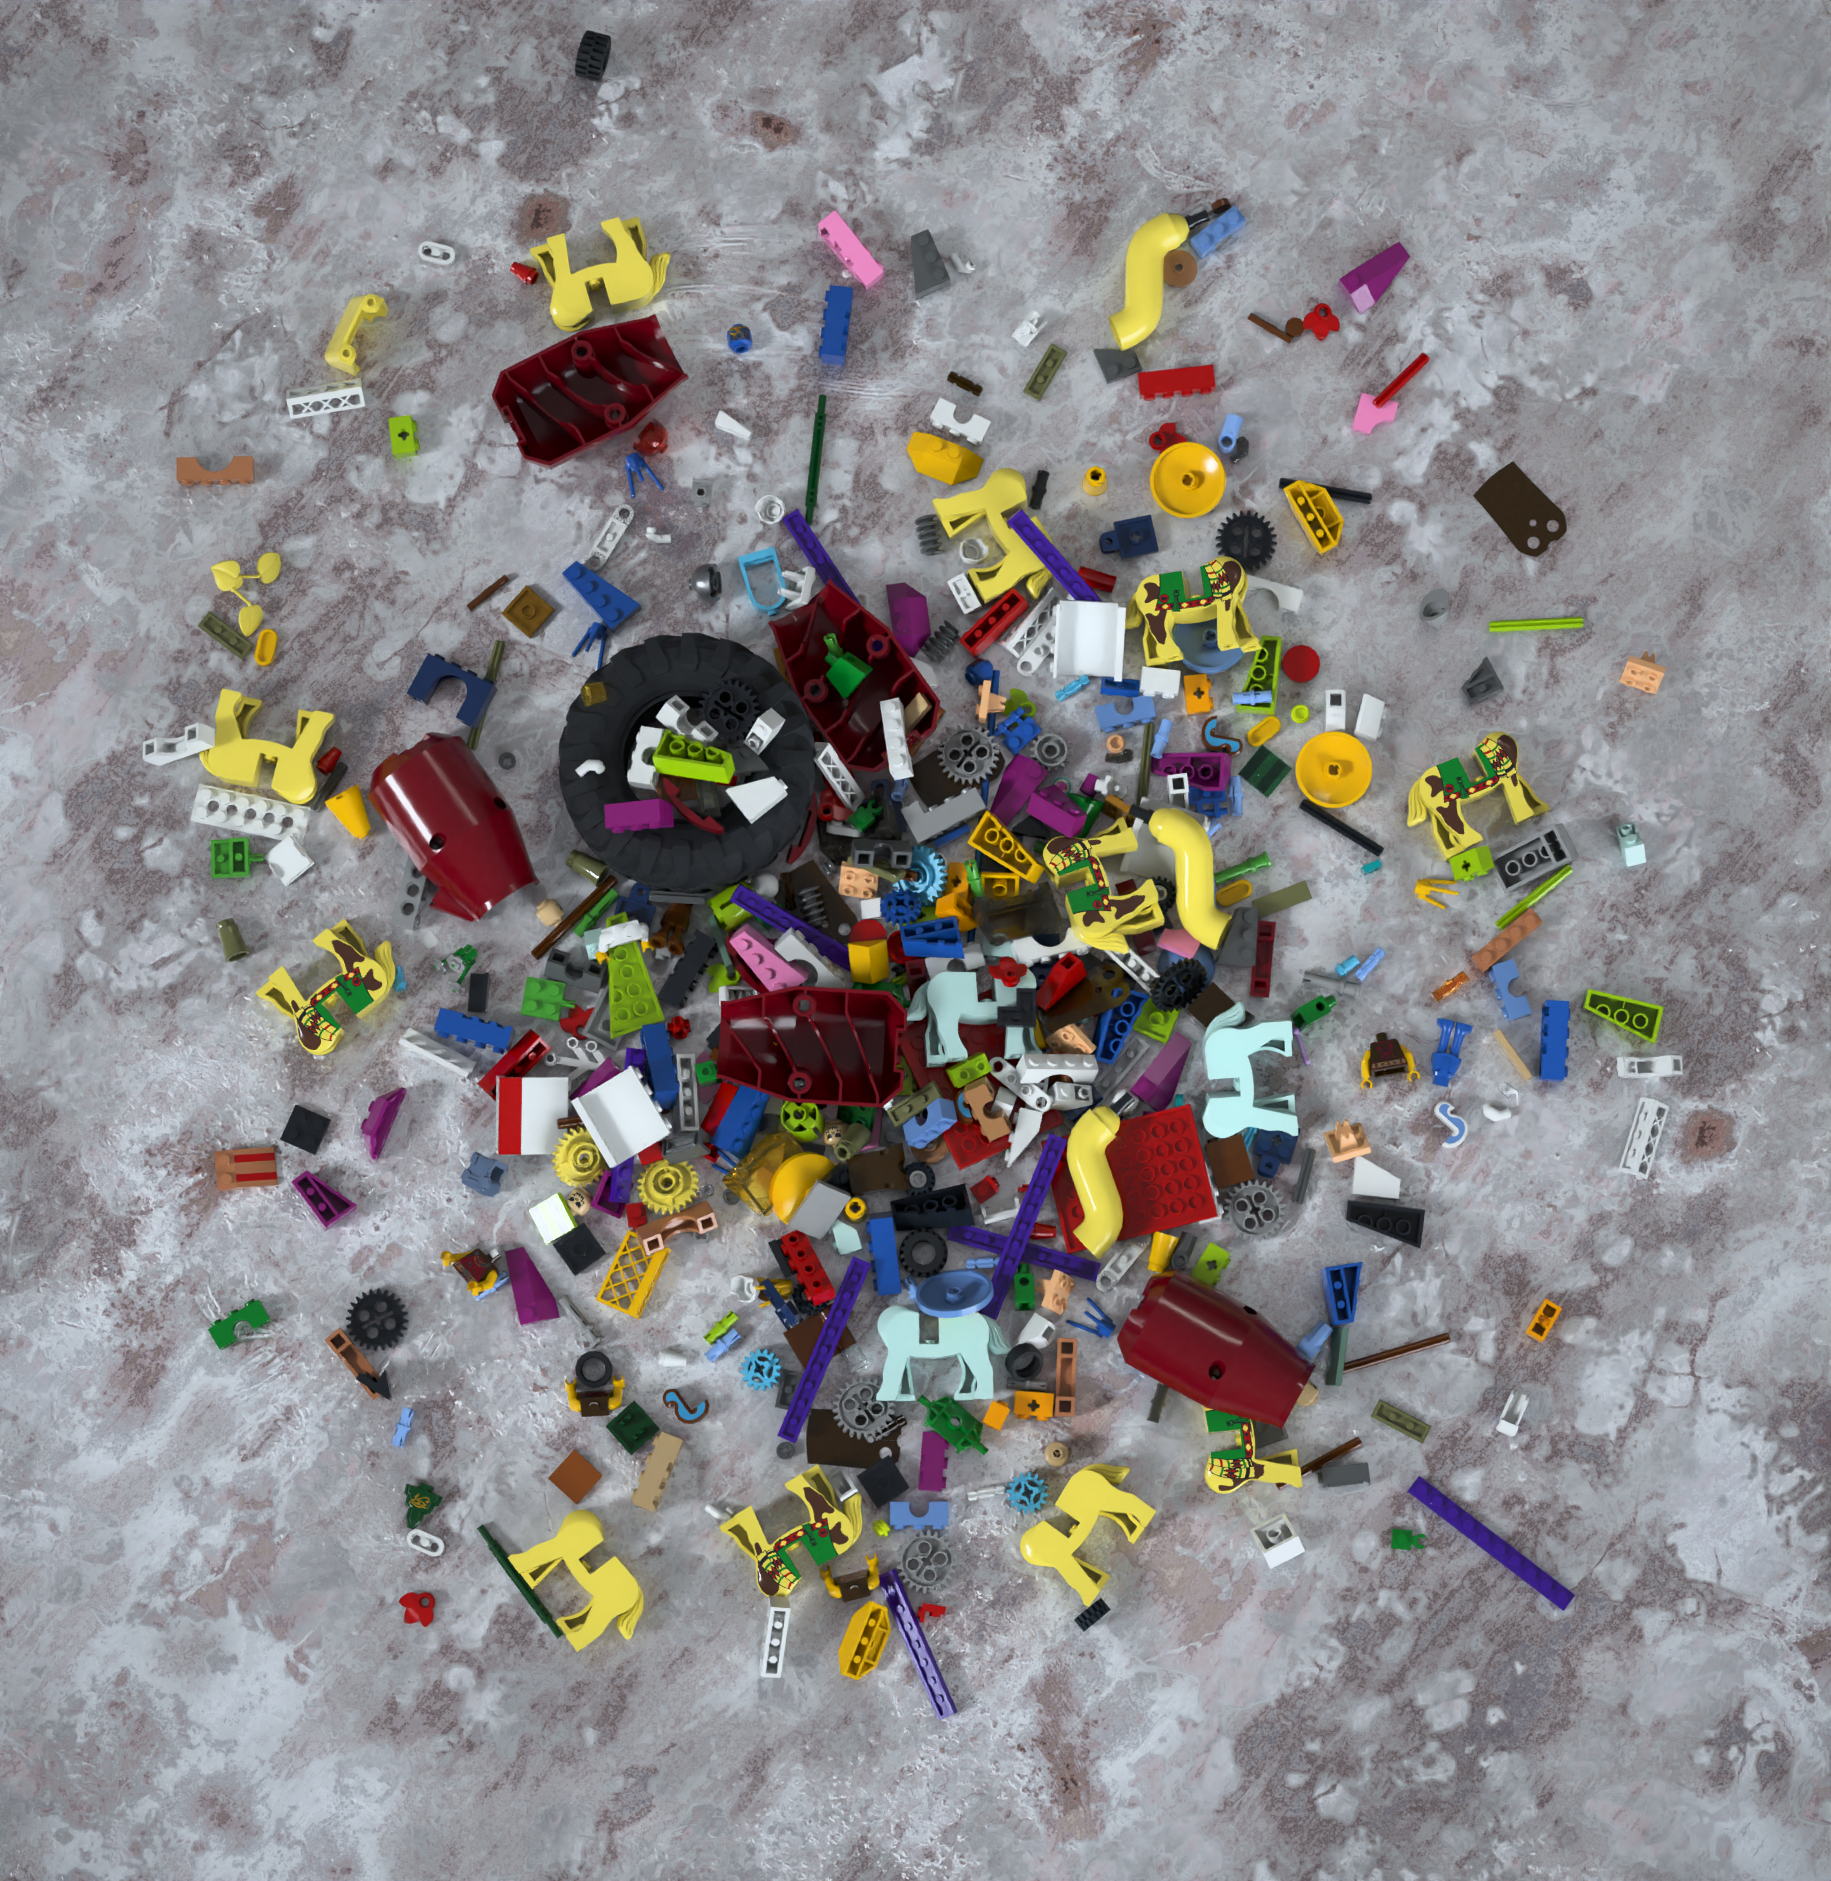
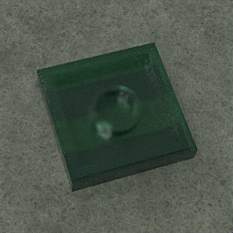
(1264, 771)

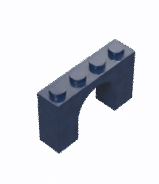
(436, 670)

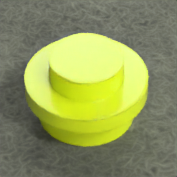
(1300, 714)
(880, 1528)

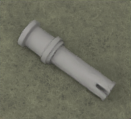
(1341, 986)
(586, 1329)

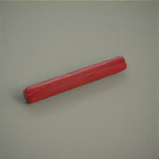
(1401, 380)

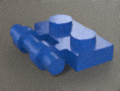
(1022, 735)
(1200, 797)

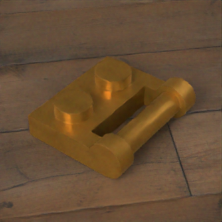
(1114, 807)

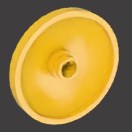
(1188, 480)
(1333, 769)
(794, 1181)

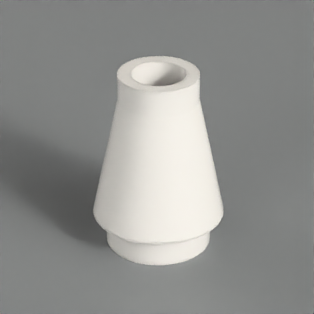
(669, 1358)

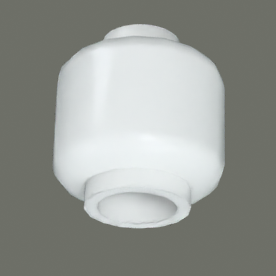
(1133, 1107)

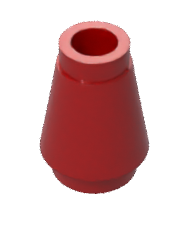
(525, 273)
(328, 761)
(1042, 1231)

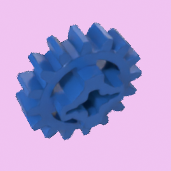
(900, 907)

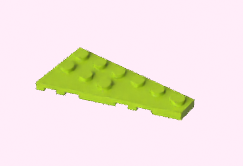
(630, 988)

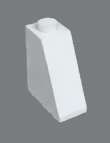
(757, 797)
(1374, 1181)

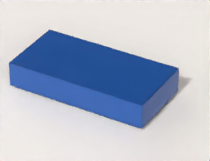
(951, 836)

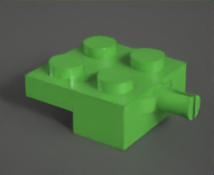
(232, 858)
(544, 999)

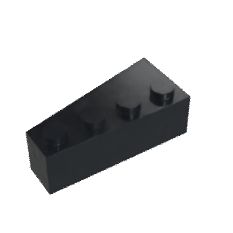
(688, 970)
(934, 1209)
(1390, 1220)

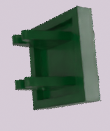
(857, 1114)
(632, 1427)

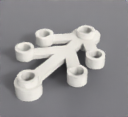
(583, 1064)

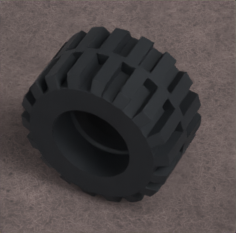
(593, 55)
(916, 1237)

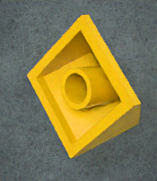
(1000, 885)
(868, 961)

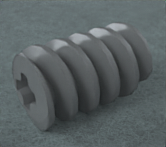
(928, 535)
(941, 641)
(811, 906)

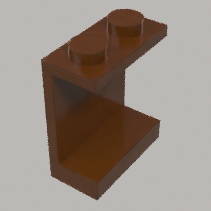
(1229, 1161)

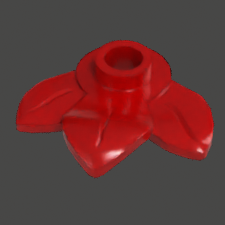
(1321, 324)
(1167, 436)
(833, 805)
(1008, 971)
(576, 1019)
(416, 1610)

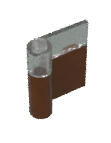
(847, 1355)

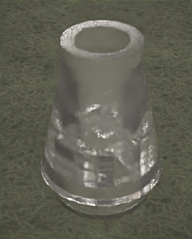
(1323, 1362)

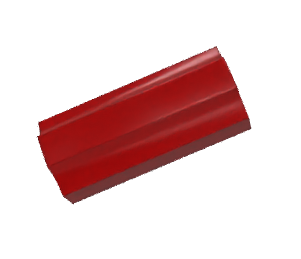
(1097, 579)

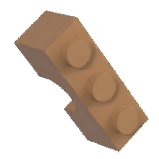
(992, 1123)

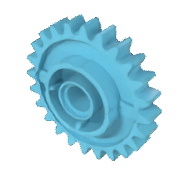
(931, 873)

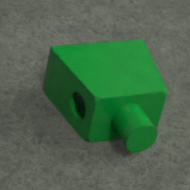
(846, 672)
(1308, 1013)
(1024, 1294)

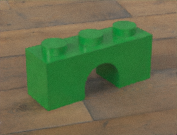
(223, 1331)

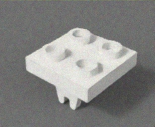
(799, 587)

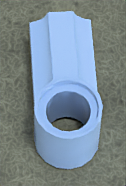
(1229, 432)
(1312, 1343)

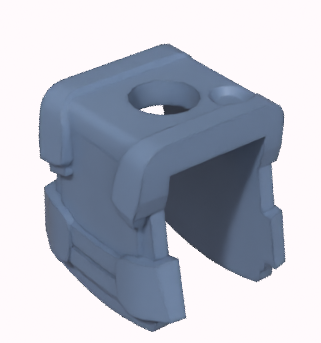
(484, 1175)

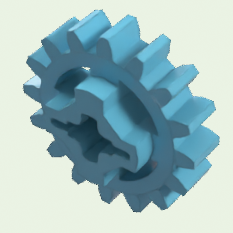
(768, 1366)
(1036, 1490)

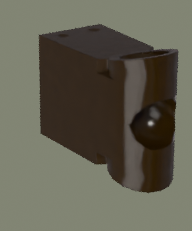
(1210, 1005)
(878, 1171)

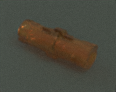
(1450, 986)

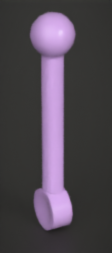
(1295, 1030)

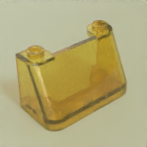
(753, 1174)

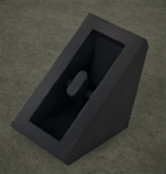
(1031, 828)

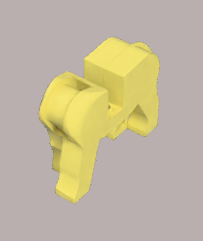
(628, 282)
(998, 499)
(241, 759)
(1083, 1499)
(612, 1585)

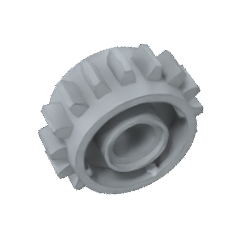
(1058, 744)

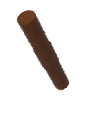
(1270, 328)
(487, 592)

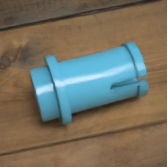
(1346, 966)
(399, 982)

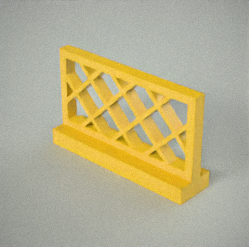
(645, 1287)

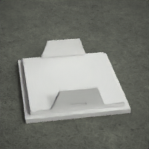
(288, 860)

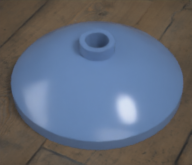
(1203, 955)

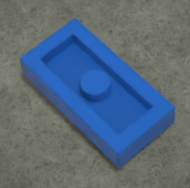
(1126, 688)

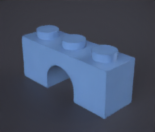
(1213, 234)
(1110, 719)
(1513, 1007)
(940, 1117)
(901, 1516)

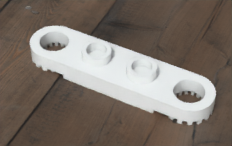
(609, 538)
(1038, 650)
(1026, 1091)
(1122, 1262)

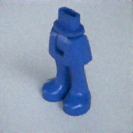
(1445, 1064)

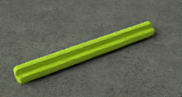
(1536, 624)
(1534, 896)

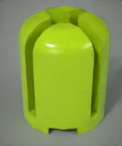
(726, 912)
(802, 1128)

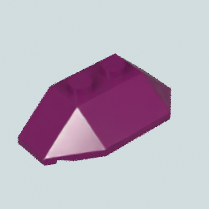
(908, 617)
(380, 1120)

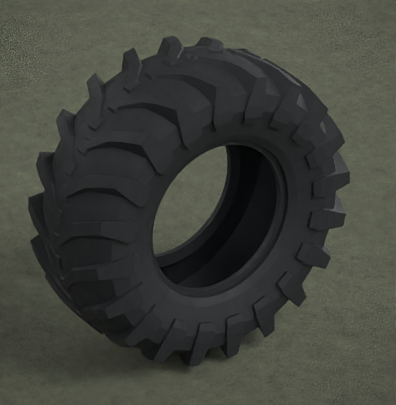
(636, 690)

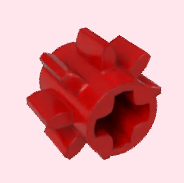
(679, 1027)

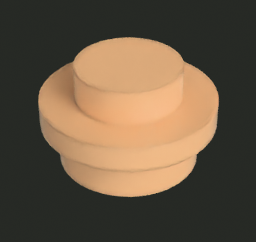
(1115, 743)

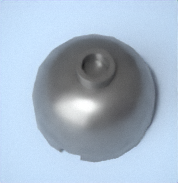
(706, 583)

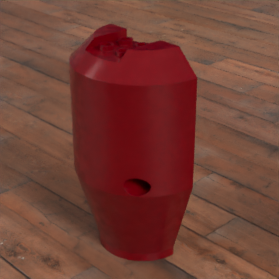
(586, 389)
(853, 723)
(453, 822)
(838, 1045)
(1213, 1349)

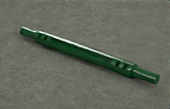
(815, 459)
(529, 1594)

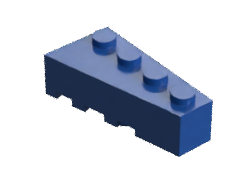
(836, 325)
(604, 599)
(1115, 1026)
(474, 1030)
(1553, 1040)
(659, 1064)
(740, 1123)
(885, 1253)

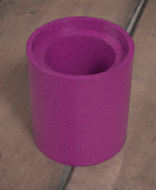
(1088, 785)

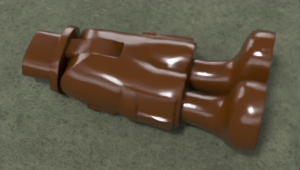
(675, 919)

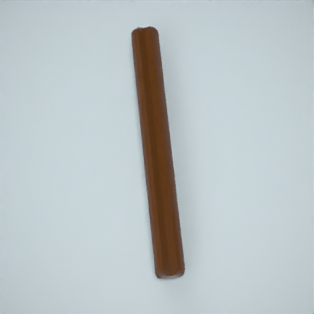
(1326, 1459)

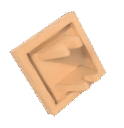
(1643, 673)
(989, 702)
(857, 882)
(1071, 1040)
(1346, 1141)
(1056, 1291)

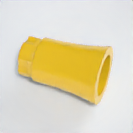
(1095, 487)
(861, 1215)
(1161, 1251)

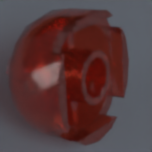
(652, 439)

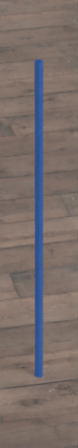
(985, 789)

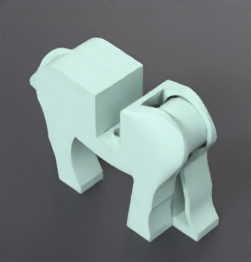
(953, 1000)
(1226, 1056)
(959, 1336)

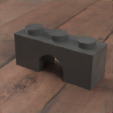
(895, 852)
(561, 969)

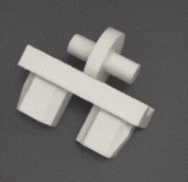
(1029, 328)
(1112, 787)

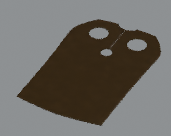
(1514, 502)
(935, 786)
(835, 907)
(1084, 1001)
(831, 1446)

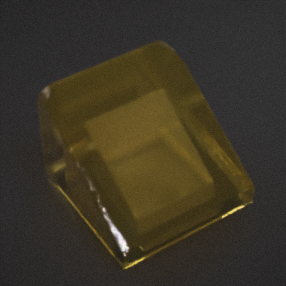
(593, 693)

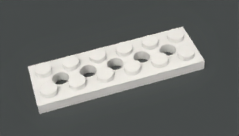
(245, 802)

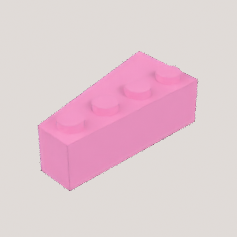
(850, 250)
(765, 961)

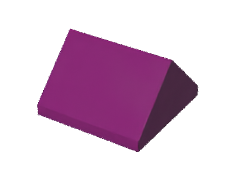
(601, 1198)

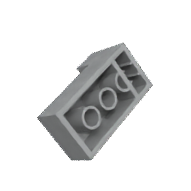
(943, 818)
(1534, 857)

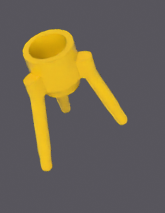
(1425, 886)
(783, 1286)

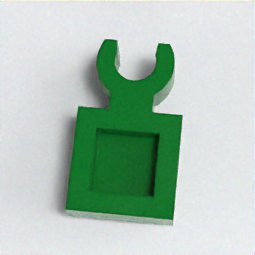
(863, 818)
(1403, 1539)

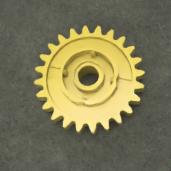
(567, 1161)
(672, 1197)

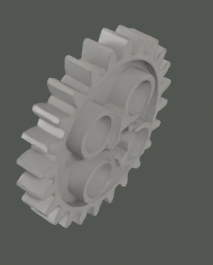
(982, 765)
(1237, 1218)
(850, 1417)
(941, 1572)

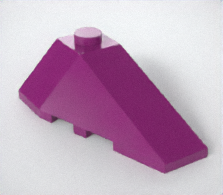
(1369, 280)
(1203, 770)
(1015, 789)
(1162, 1076)
(531, 1294)

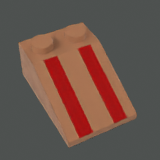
(245, 1168)

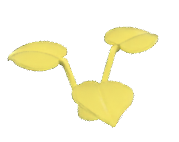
(228, 577)

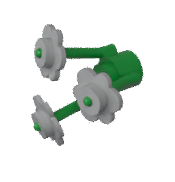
(457, 963)

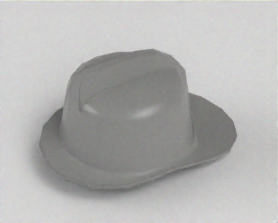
(1435, 608)

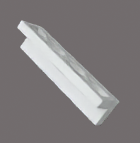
(321, 393)
(1018, 630)
(838, 776)
(438, 1053)
(1641, 1136)

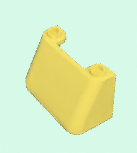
(339, 351)

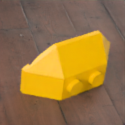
(943, 459)
(1315, 514)
(864, 1640)

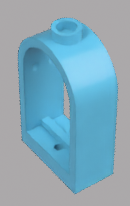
(758, 558)

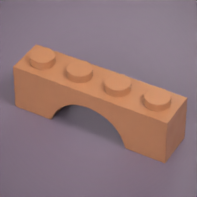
(239, 471)
(1506, 940)
(696, 1218)
(352, 1358)
(1065, 1377)

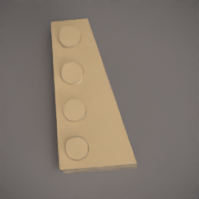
(657, 1472)

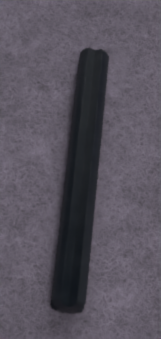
(1335, 492)
(1341, 827)

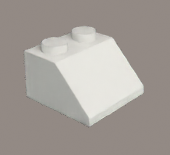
(1160, 682)
(1369, 718)
(1277, 1540)

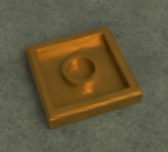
(528, 611)

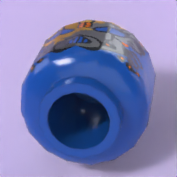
(739, 338)
(979, 671)

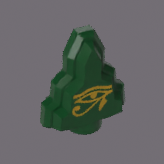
(420, 1502)

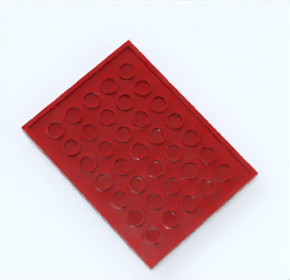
(967, 1141)
(1156, 1173)

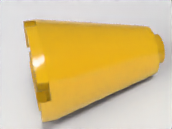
(350, 811)

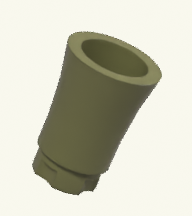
(588, 867)
(231, 941)
(853, 1140)

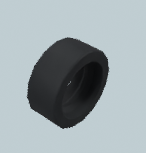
(1017, 1354)
(579, 1371)

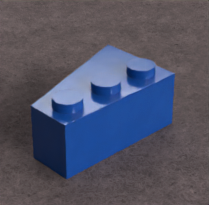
(933, 939)
(1340, 1292)

